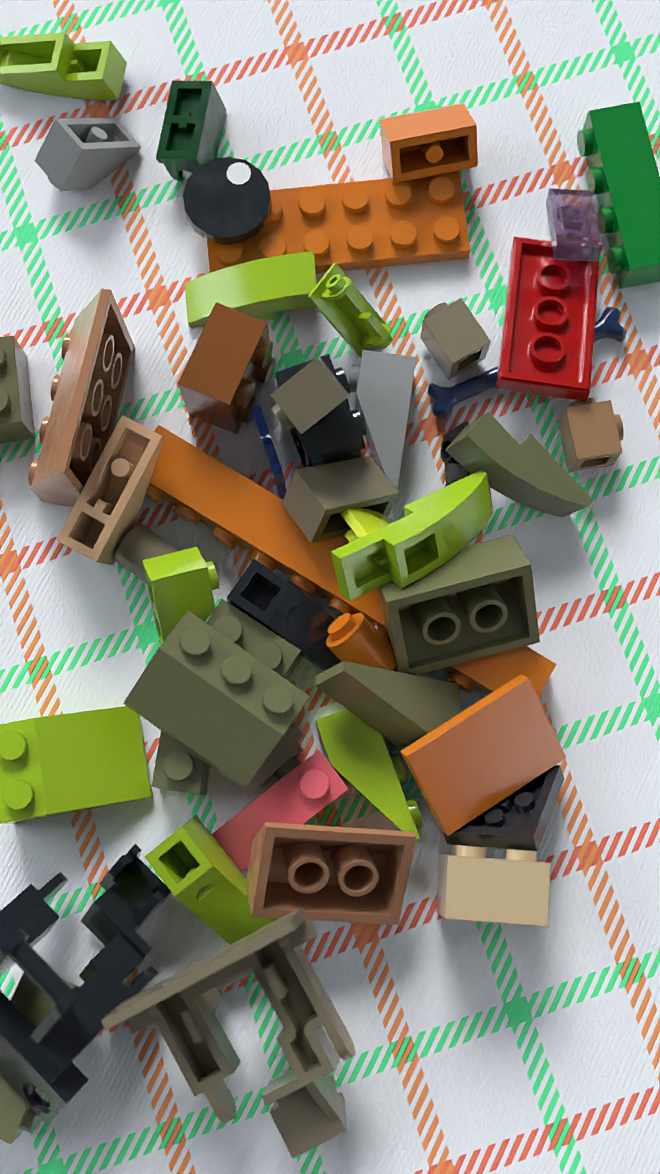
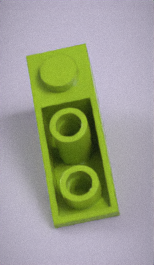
(364, 762)
(206, 881)

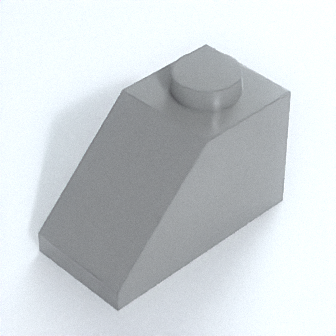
(84, 151)

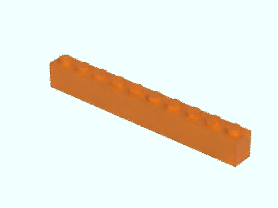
(258, 522)

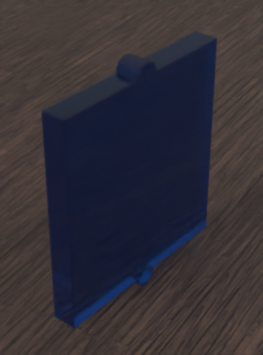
(269, 452)

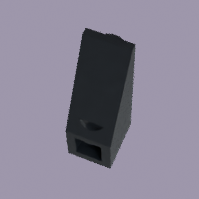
(285, 612)

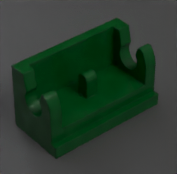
(190, 127)

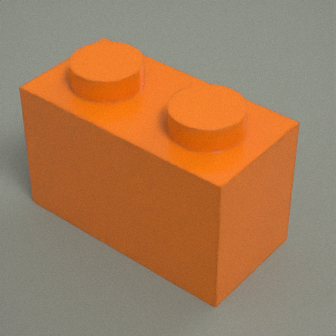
(429, 142)

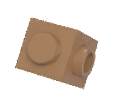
(590, 434)

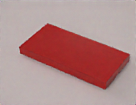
(547, 323)

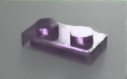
(573, 225)

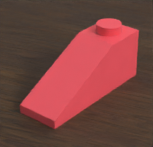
(290, 801)

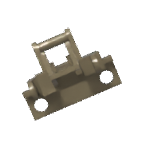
(184, 1010)

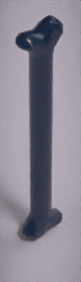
(447, 397)

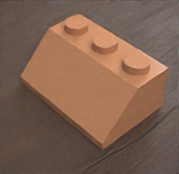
(329, 872)

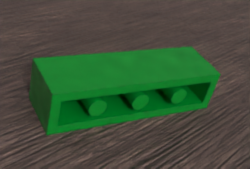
(626, 190)

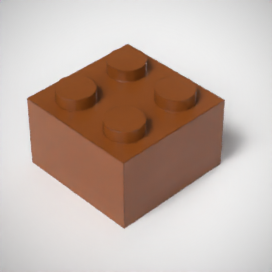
(227, 368)

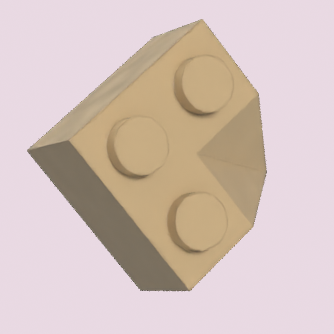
(493, 888)

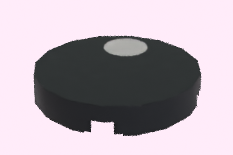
(227, 200)

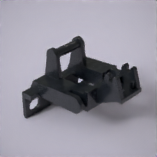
(47, 1053)

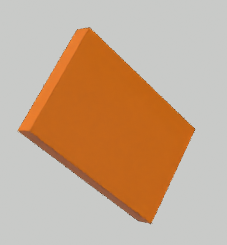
(483, 754)

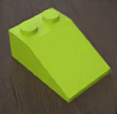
(71, 763)

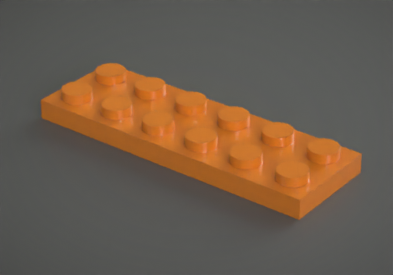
(359, 225)

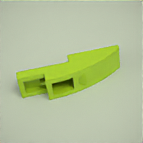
(420, 542)

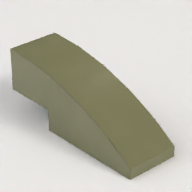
(518, 468)

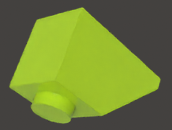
(179, 584)

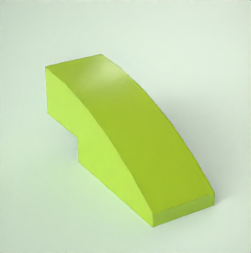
(62, 68)
(254, 288)

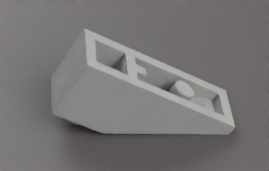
(383, 398)

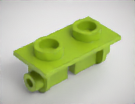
(349, 312)

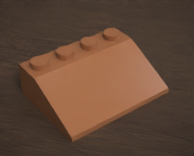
(84, 401)

